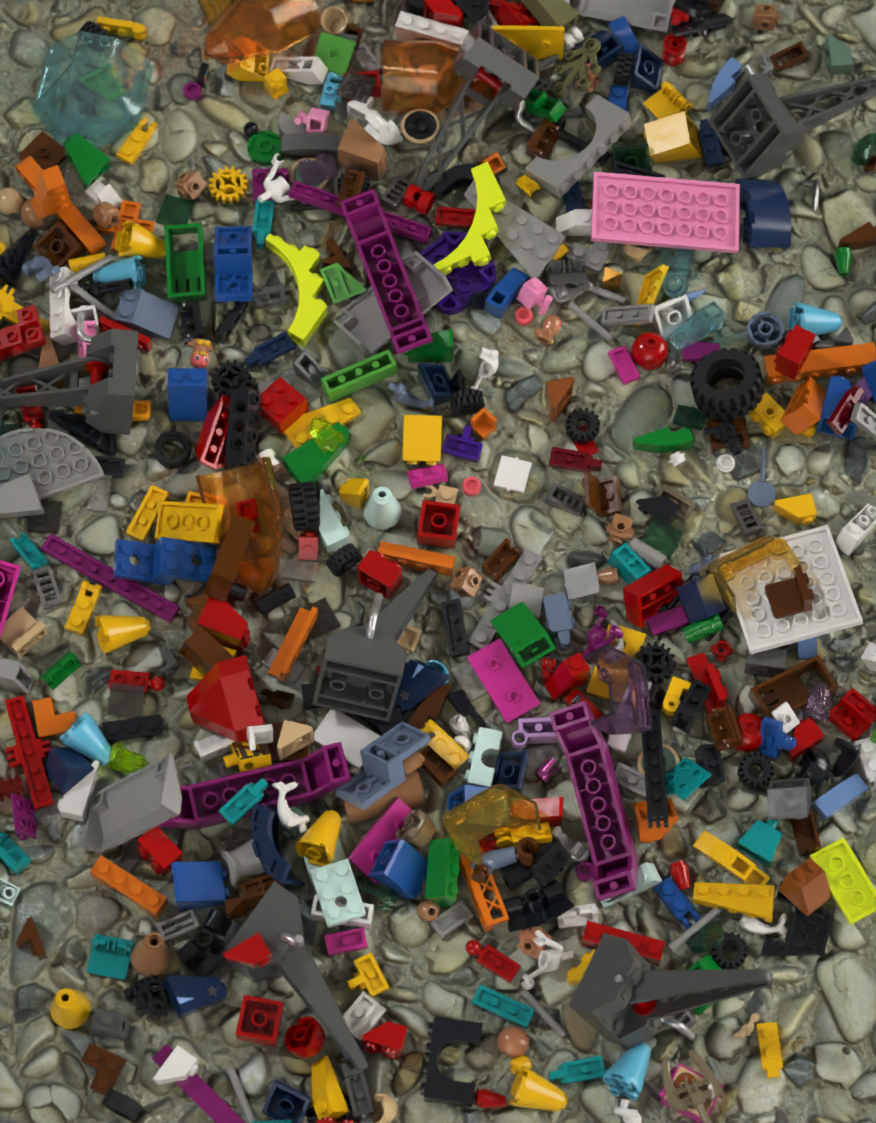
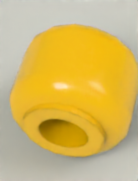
(519, 1061)

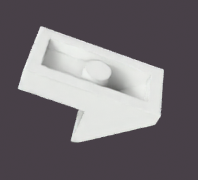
(361, 110)
(99, 193)

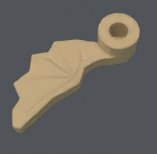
(748, 1028)

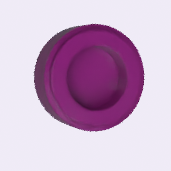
(192, 91)
(585, 871)

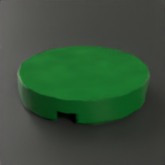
(263, 147)

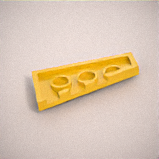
(341, 411)
(742, 898)

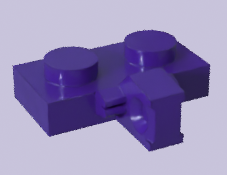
(462, 446)

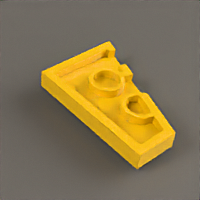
(651, 286)

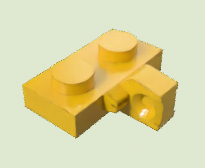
(368, 976)

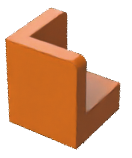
(483, 423)

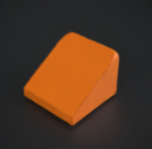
(495, 162)

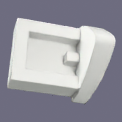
(259, 735)

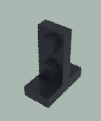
(691, 706)

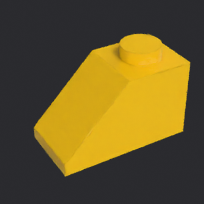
(355, 492)
(797, 509)

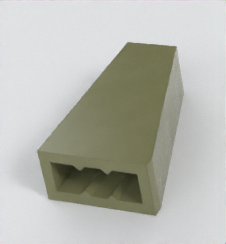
(552, 12)

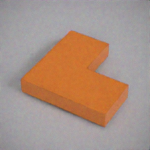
(47, 722)

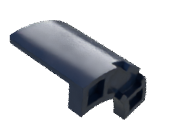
(766, 213)
(266, 845)

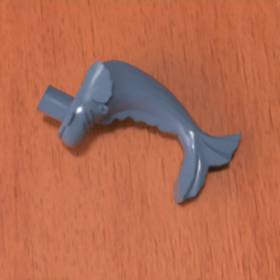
(40, 267)
(405, 397)

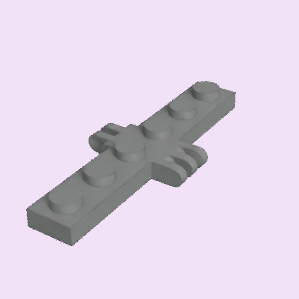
(500, 597)

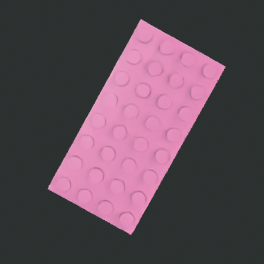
(665, 212)

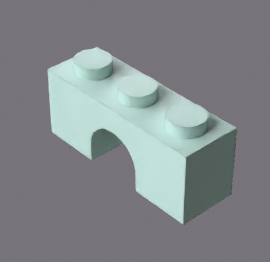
(486, 742)

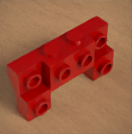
(23, 335)

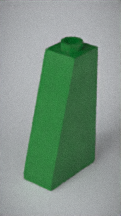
(309, 462)

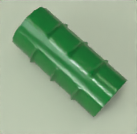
(703, 628)

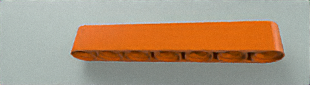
(72, 218)

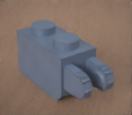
(558, 618)

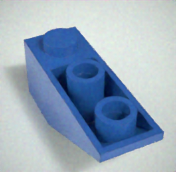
(505, 292)

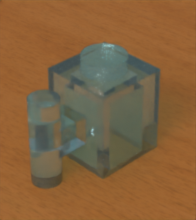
(681, 261)

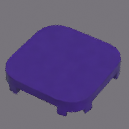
(462, 280)

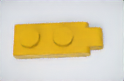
(769, 1049)

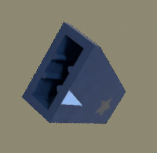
(417, 684)
(194, 993)

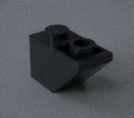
(659, 507)

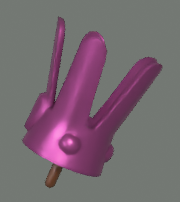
(542, 771)

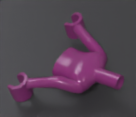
(596, 636)

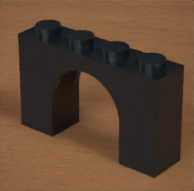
(444, 1034)

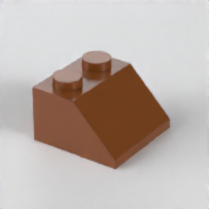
(806, 887)

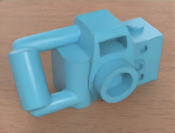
(329, 94)

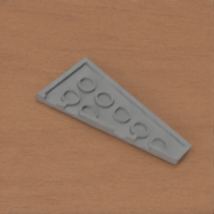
(523, 235)

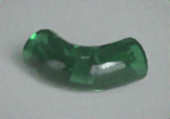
(863, 149)

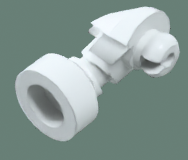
(460, 727)

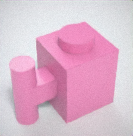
(315, 120)
(533, 294)

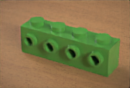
(358, 376)

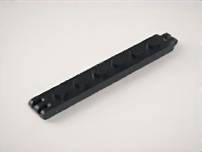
(654, 772)

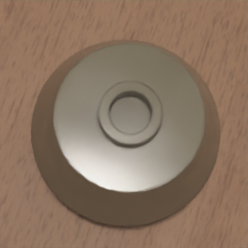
(417, 829)

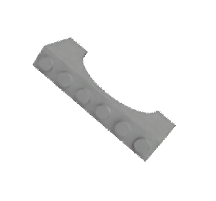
(561, 175)

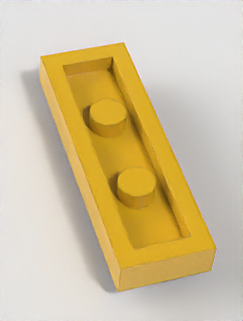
(146, 514)

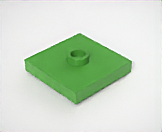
(335, 52)

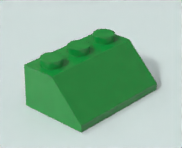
(442, 872)

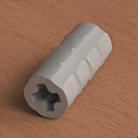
(648, 554)

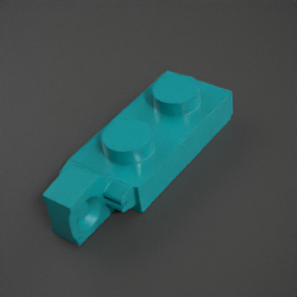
(262, 221)
(243, 802)
(579, 1070)

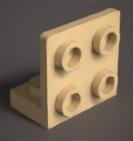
(22, 632)

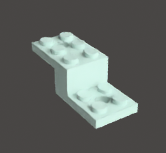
(336, 882)

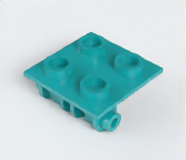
(685, 778)
(110, 956)

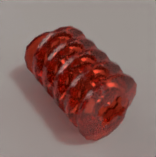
(11, 786)

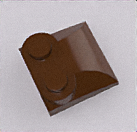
(59, 245)

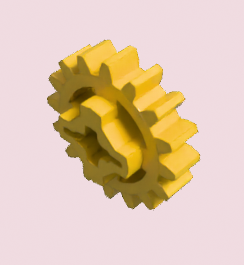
(228, 185)

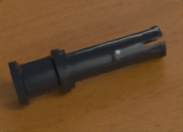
(580, 145)
(99, 289)

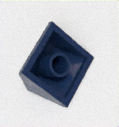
(646, 70)
(435, 382)
(701, 598)
(66, 768)
(511, 769)
(286, 1103)

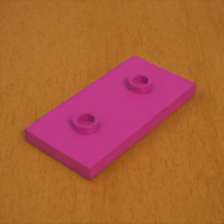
(503, 681)
(383, 830)

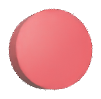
(523, 316)
(471, 486)

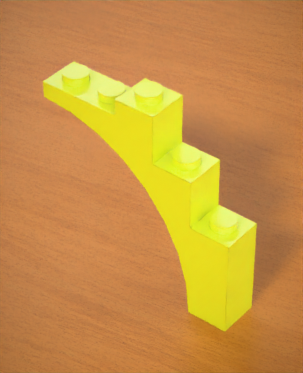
(473, 247)
(310, 285)

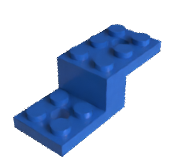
(233, 263)
(163, 561)

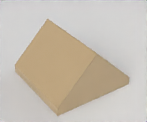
(293, 738)

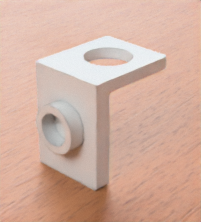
(89, 311)
(786, 715)

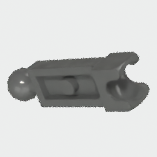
(358, 1094)

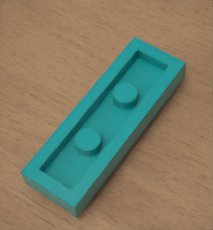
(503, 1006)

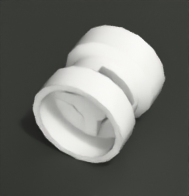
(572, 37)
(270, 453)

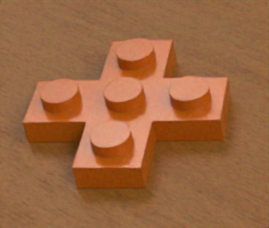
(129, 211)

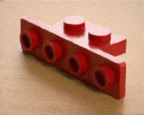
(709, 675)

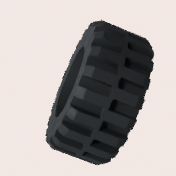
(724, 365)

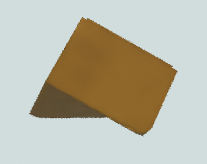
(611, 279)

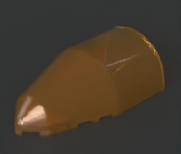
(259, 28)
(422, 76)
(262, 555)

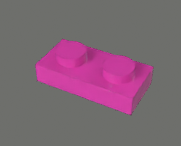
(427, 476)
(346, 941)

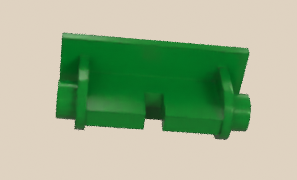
(61, 670)

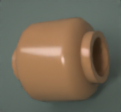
(106, 215)

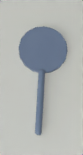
(762, 493)

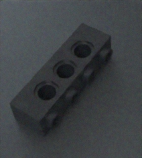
(242, 427)

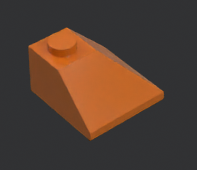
(641, 820)

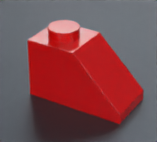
(807, 735)
(250, 952)

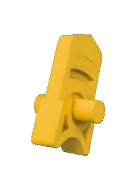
(527, 185)

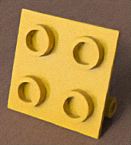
(667, 102)

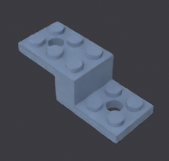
(382, 765)

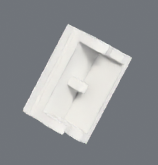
(212, 747)

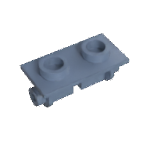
(701, 568)

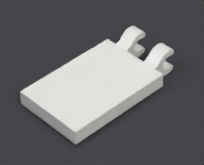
(341, 728)

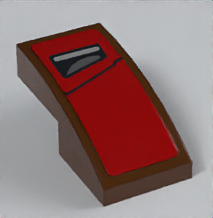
(576, 696)

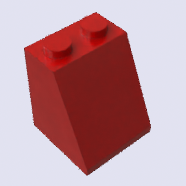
(225, 624)

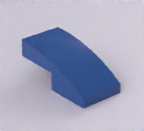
(625, 34)

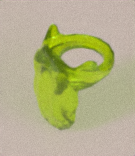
(325, 435)
(125, 760)

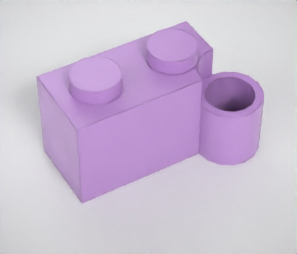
(534, 732)

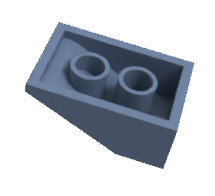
(146, 314)

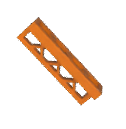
(417, 558)
(293, 644)
(478, 898)

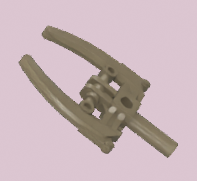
(695, 1097)

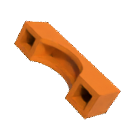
(138, 892)

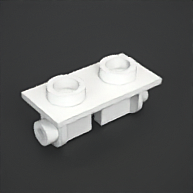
(578, 916)

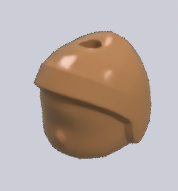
(427, 911)

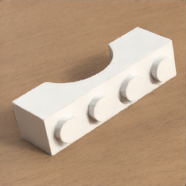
(413, 27)
(61, 319)

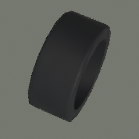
(172, 436)
(121, 1105)

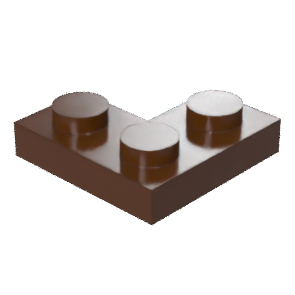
(108, 1066)

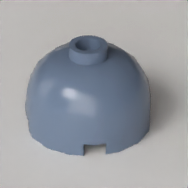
(765, 330)

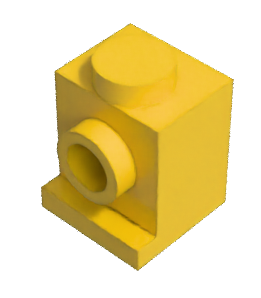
(275, 83)

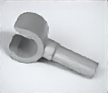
(768, 67)

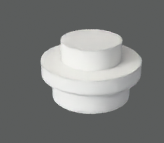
(676, 459)
(725, 463)

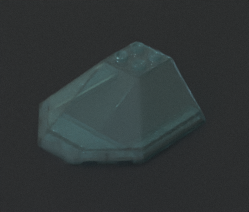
(92, 88)

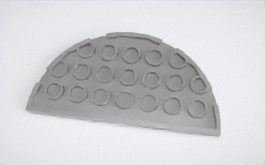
(51, 459)

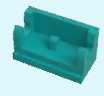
(28, 552)
(628, 563)
(12, 854)

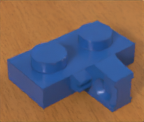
(774, 739)

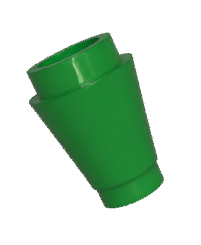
(843, 260)

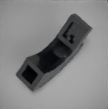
(454, 178)

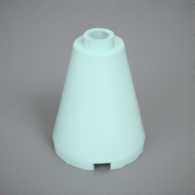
(382, 509)

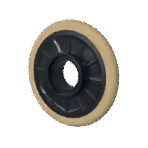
(416, 116)

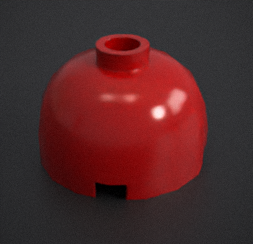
(649, 350)
(750, 729)
(305, 1038)

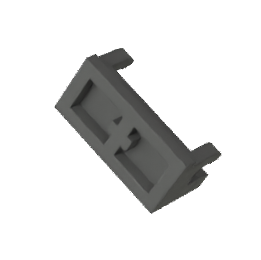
(766, 662)

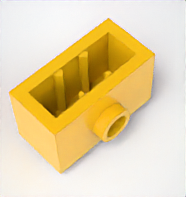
(768, 416)

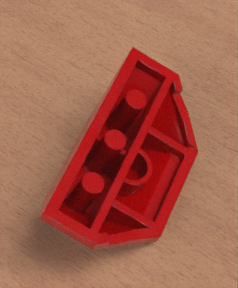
(213, 436)

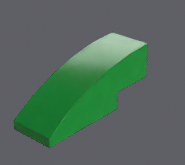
(543, 106)
(664, 441)

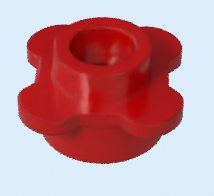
(722, 644)

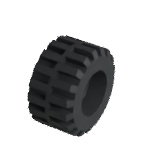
(304, 506)

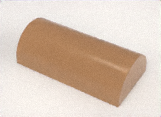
(408, 791)

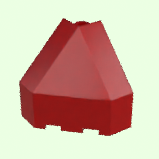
(226, 700)

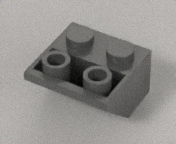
(789, 799)

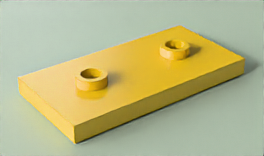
(538, 40)
(189, 521)
(632, 642)

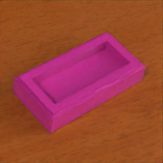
(624, 365)

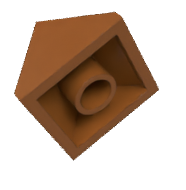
(557, 395)

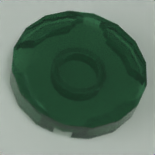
(706, 937)

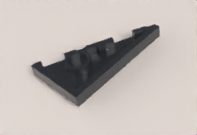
(15, 256)
(77, 425)

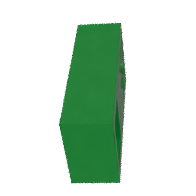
(185, 265)

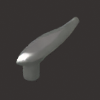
(815, 191)
(825, 344)
(671, 367)

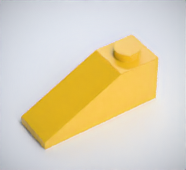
(326, 1092)

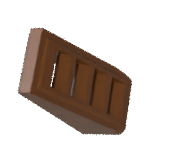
(786, 52)

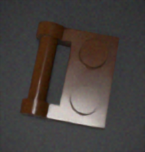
(740, 427)

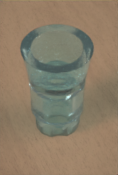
(680, 286)

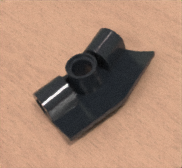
(701, 26)
(517, 874)
(536, 907)
(205, 958)

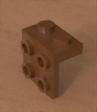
(602, 495)
(790, 595)

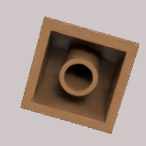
(361, 152)

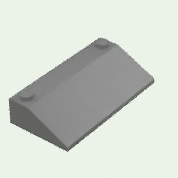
(638, 13)
(363, 320)
(133, 806)

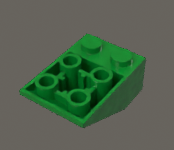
(522, 635)

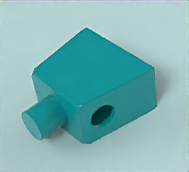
(761, 841)

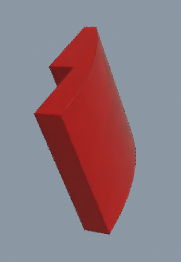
(853, 714)

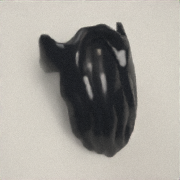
(847, 758)

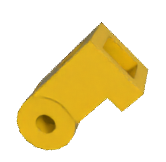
(673, 695)

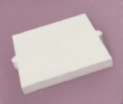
(512, 474)

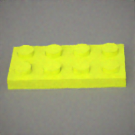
(847, 880)

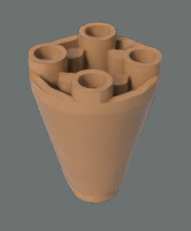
(150, 955)

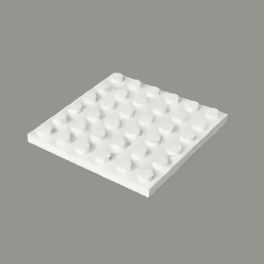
(833, 603)

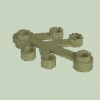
(589, 49)

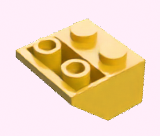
(250, 69)

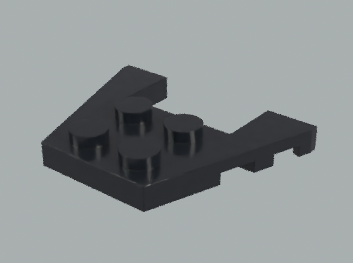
(805, 936)

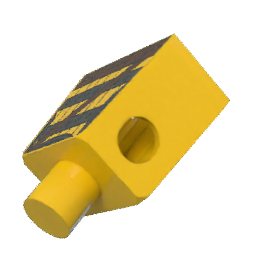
(246, 759)

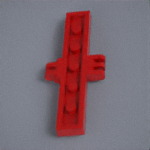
(28, 752)

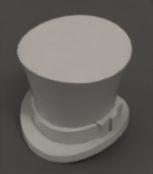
(241, 862)

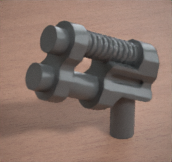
(262, 297)

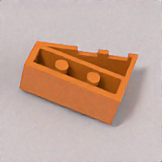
(50, 194)
(804, 407)

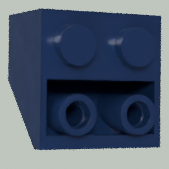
(609, 48)

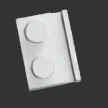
(363, 1015)

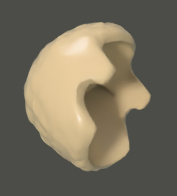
(384, 1108)

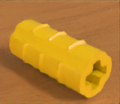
(78, 264)

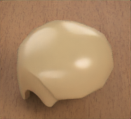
(334, 20)
(10, 201)

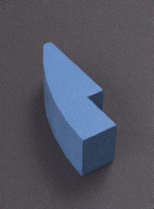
(724, 83)
(840, 796)

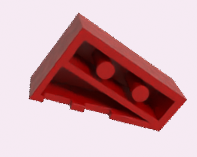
(650, 593)

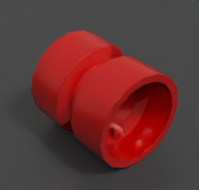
(673, 50)
(424, 202)

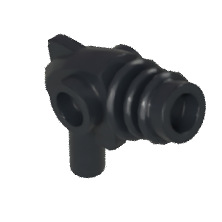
(727, 434)

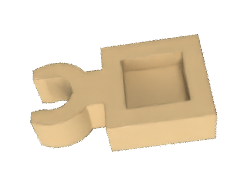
(443, 494)

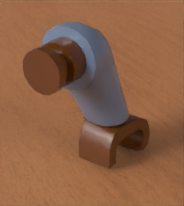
(502, 857)

